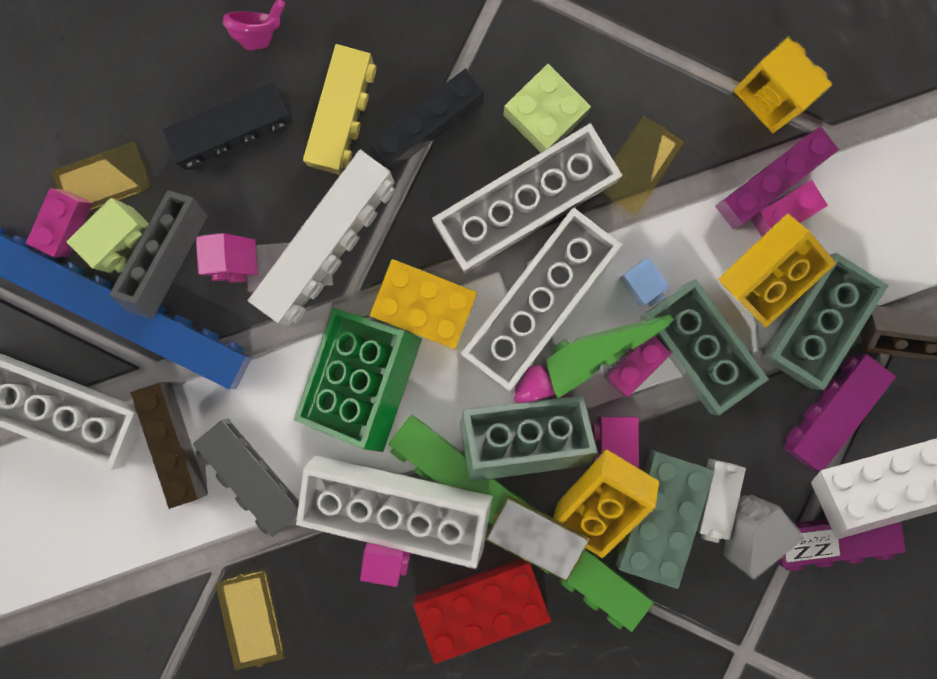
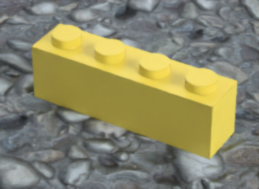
(339, 110)

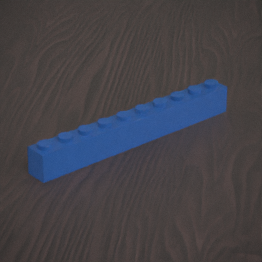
(90, 299)

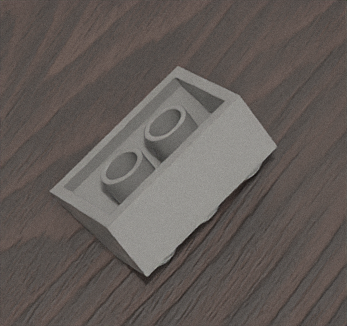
(759, 536)

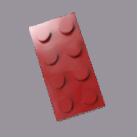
(481, 610)

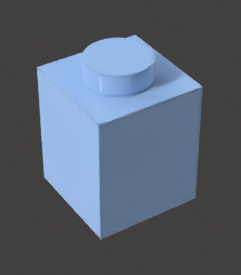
(645, 283)

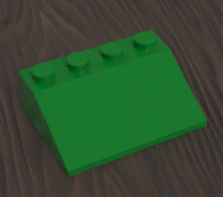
(358, 380)

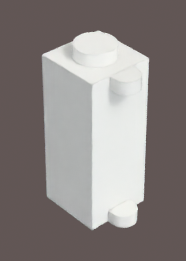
(721, 501)

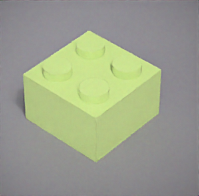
(546, 109)
(109, 236)

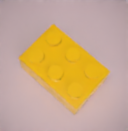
(782, 85)
(777, 270)
(423, 304)
(608, 502)

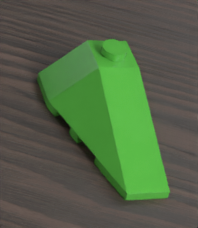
(582, 357)

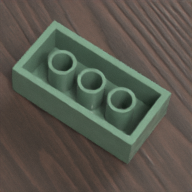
(824, 324)
(706, 348)
(527, 438)
(663, 539)

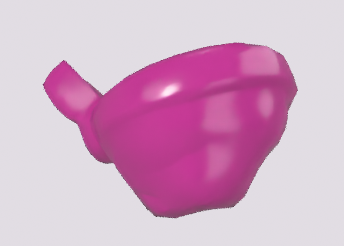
(254, 29)
(535, 385)

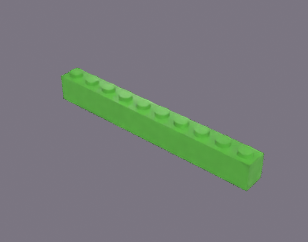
(448, 466)

